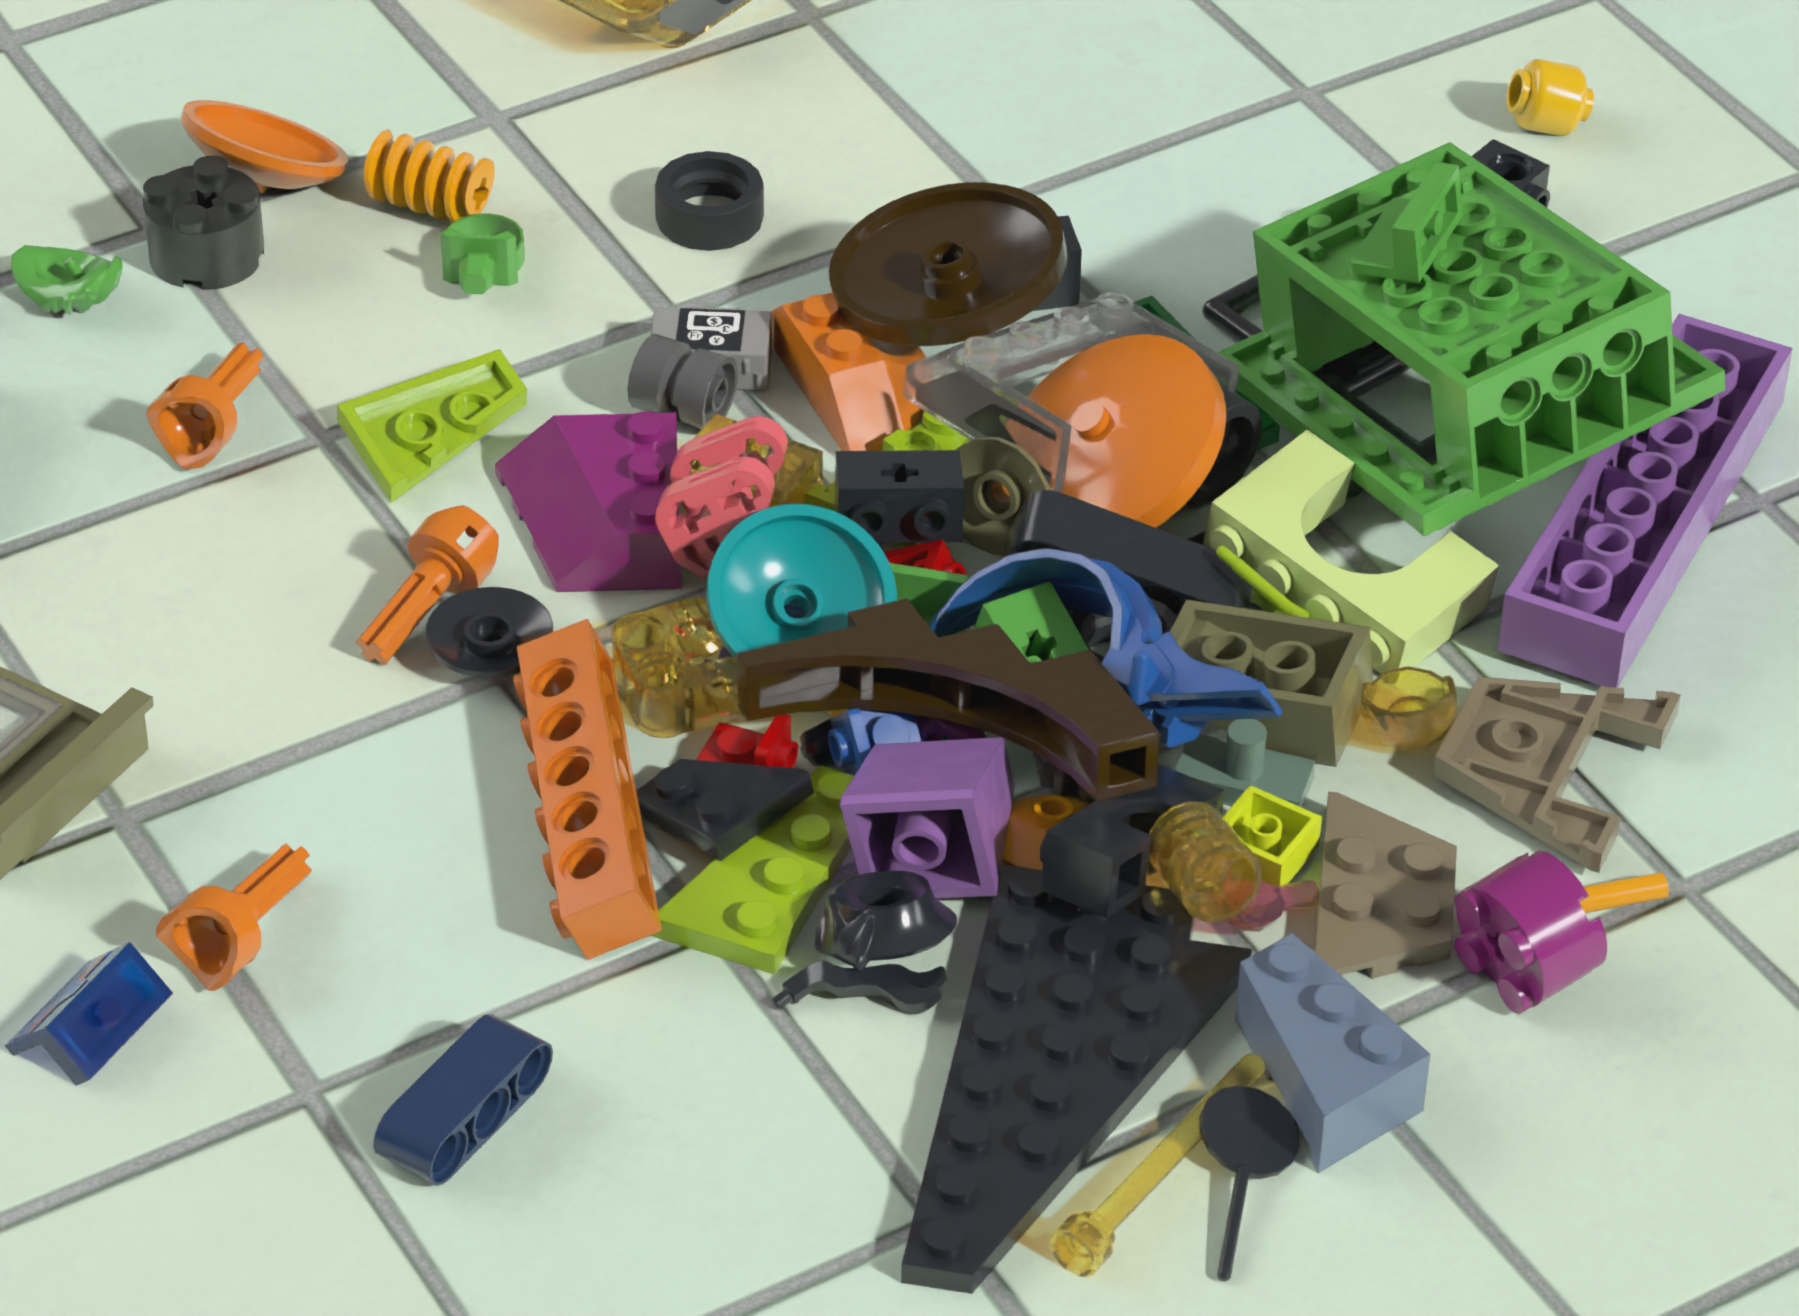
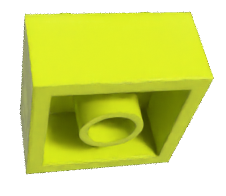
(1275, 832)

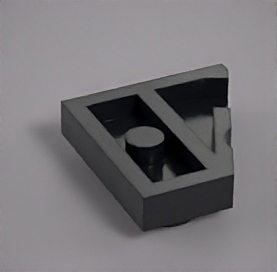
(721, 802)

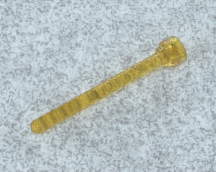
(1088, 1237)

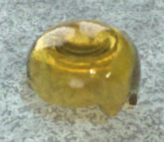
(1409, 707)

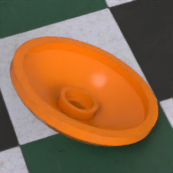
(263, 145)

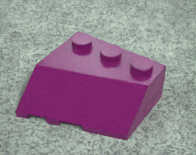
(593, 499)

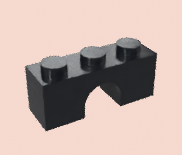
(1104, 849)

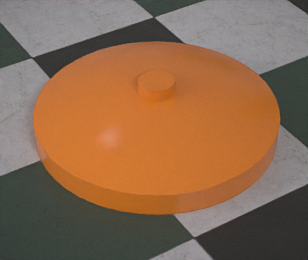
(1141, 424)

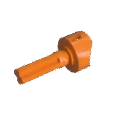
(197, 413)
(440, 567)
(219, 929)

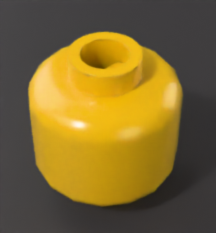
(1549, 97)

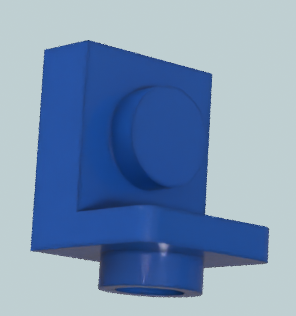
(859, 730)

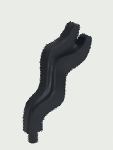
(896, 984)

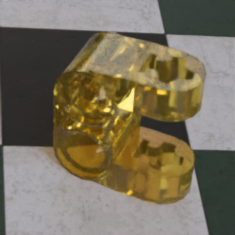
(655, 673)

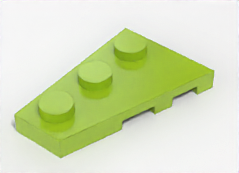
(430, 419)

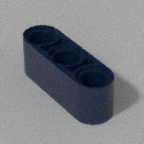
(463, 1099)

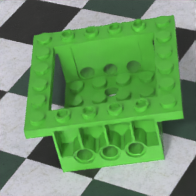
(1520, 325)

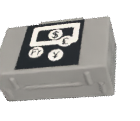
(725, 331)

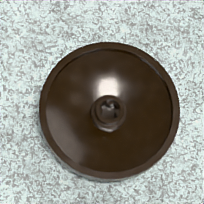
(948, 264)

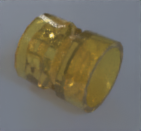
(1204, 862)

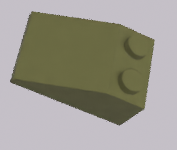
(1304, 662)

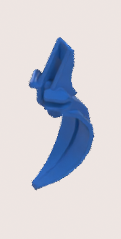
(1150, 667)

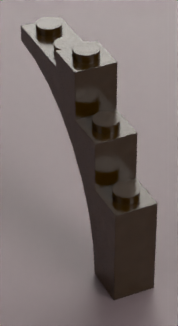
(978, 678)

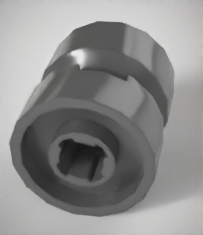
(674, 378)

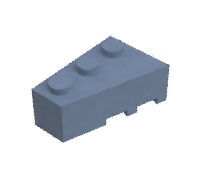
(1329, 1050)

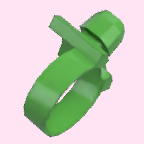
(481, 260)

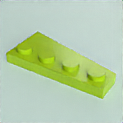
(767, 888)

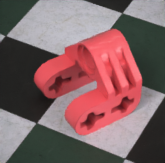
(719, 495)

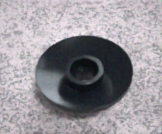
(481, 630)

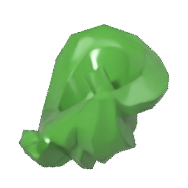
(64, 277)

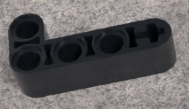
(1161, 562)

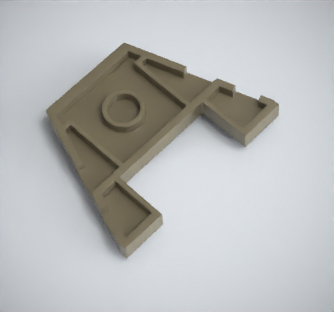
(1521, 745)

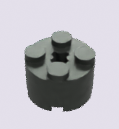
(203, 224)

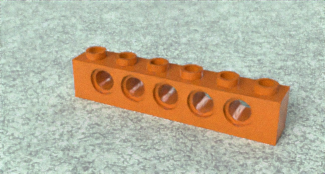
(586, 791)

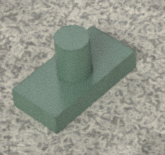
(1245, 762)

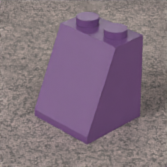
(933, 813)

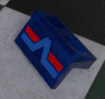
(95, 1012)

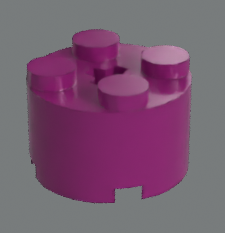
(1528, 930)

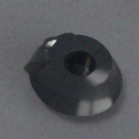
(882, 919)

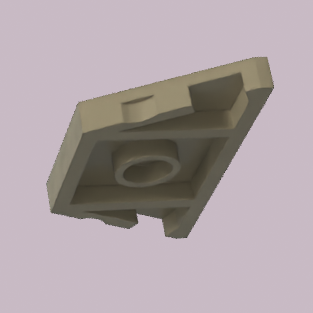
(1382, 892)

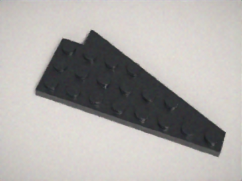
(1051, 1055)

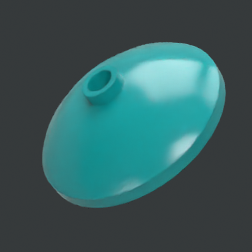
(796, 558)

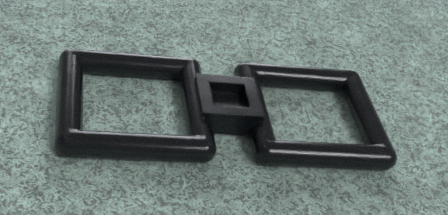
(1358, 370)

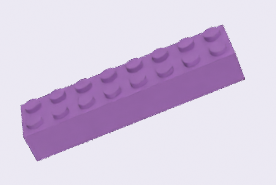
(1641, 517)

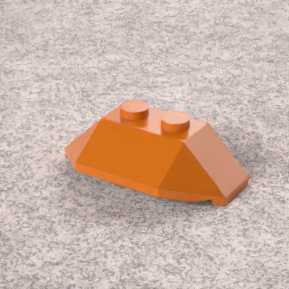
(844, 374)

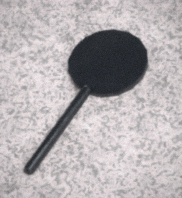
(1253, 1139)

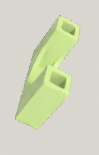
(1406, 609)

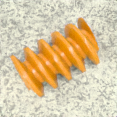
(427, 179)

